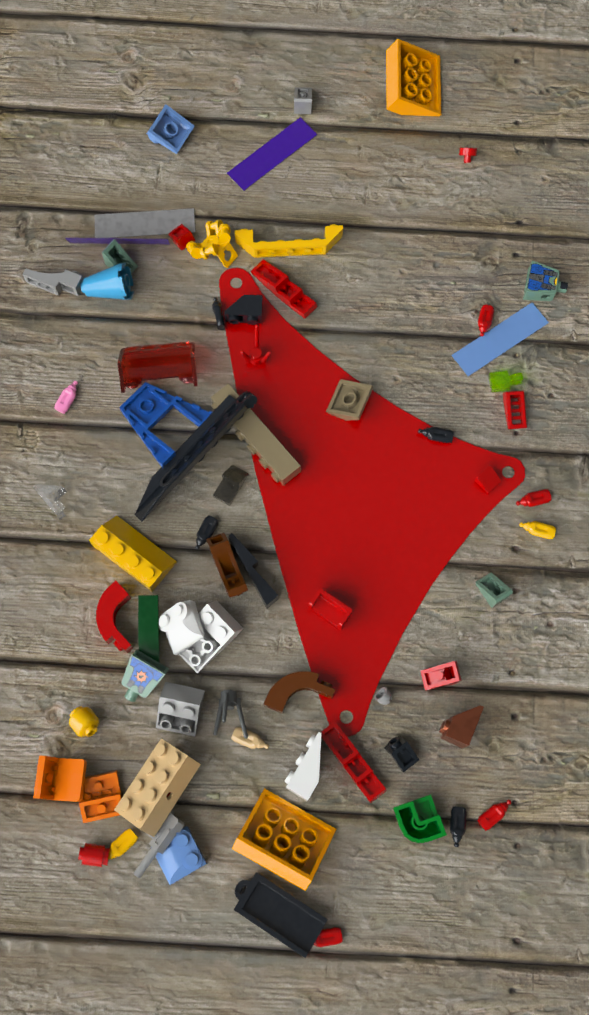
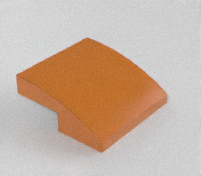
(100, 796)

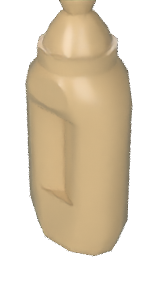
(253, 740)

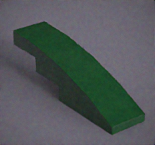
(148, 626)

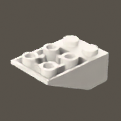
(218, 631)
(306, 776)

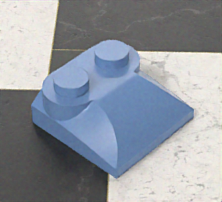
(170, 129)
(181, 856)

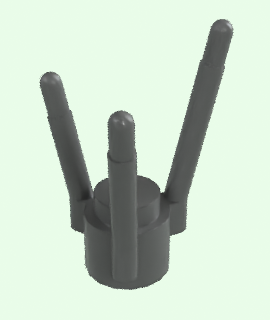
(227, 702)

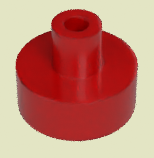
(467, 152)

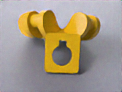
(214, 243)

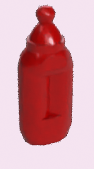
(485, 318)
(535, 498)
(493, 815)
(329, 937)

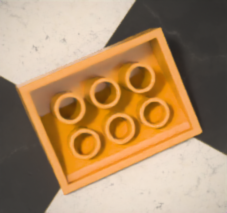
(412, 80)
(284, 839)

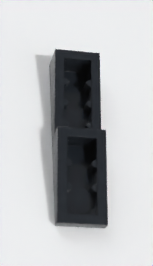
(249, 563)

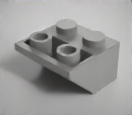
(179, 708)

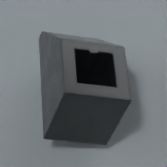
(245, 310)

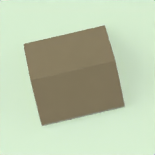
(349, 400)

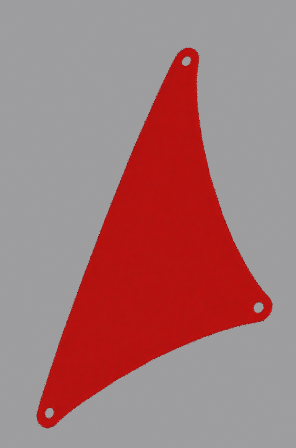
(367, 511)

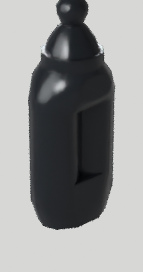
(217, 309)
(438, 434)
(206, 530)
(458, 823)

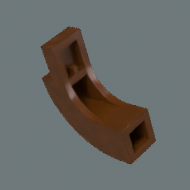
(226, 565)
(292, 683)

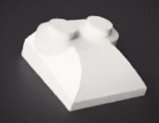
(181, 625)

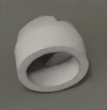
(383, 696)

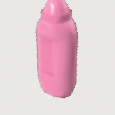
(66, 398)

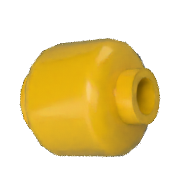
(84, 721)

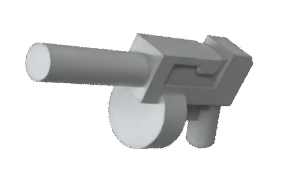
(160, 841)

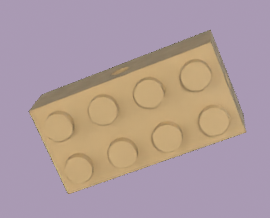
(157, 787)

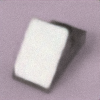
(230, 485)

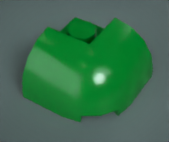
(419, 820)

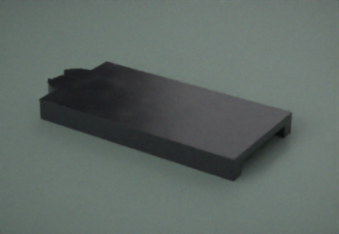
(279, 914)

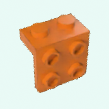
(60, 779)

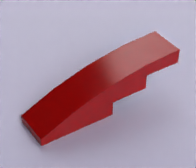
(284, 289)
(352, 762)

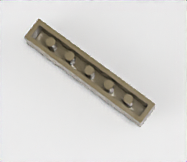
(261, 441)

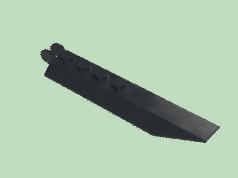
(194, 450)

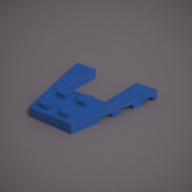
(148, 407)

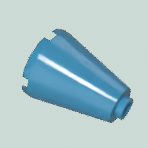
(109, 283)

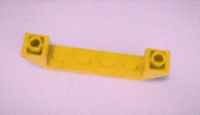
(298, 247)

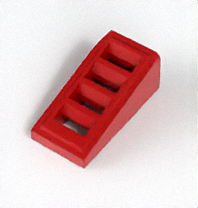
(507, 406)

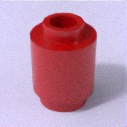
(94, 855)

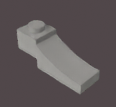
(55, 282)

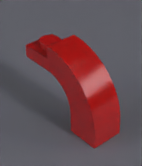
(107, 609)

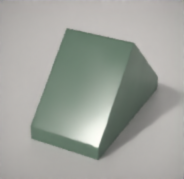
(115, 254)
(493, 589)

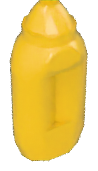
(539, 529)
(122, 844)

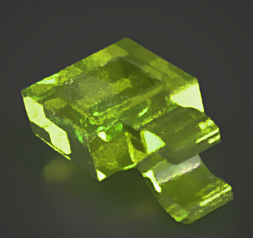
(501, 380)

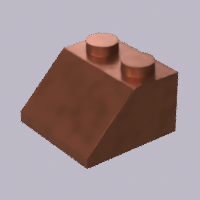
(461, 727)

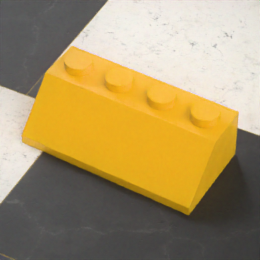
(132, 552)

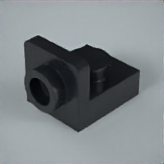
(401, 753)

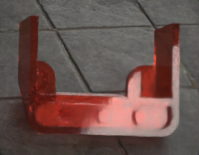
(157, 362)

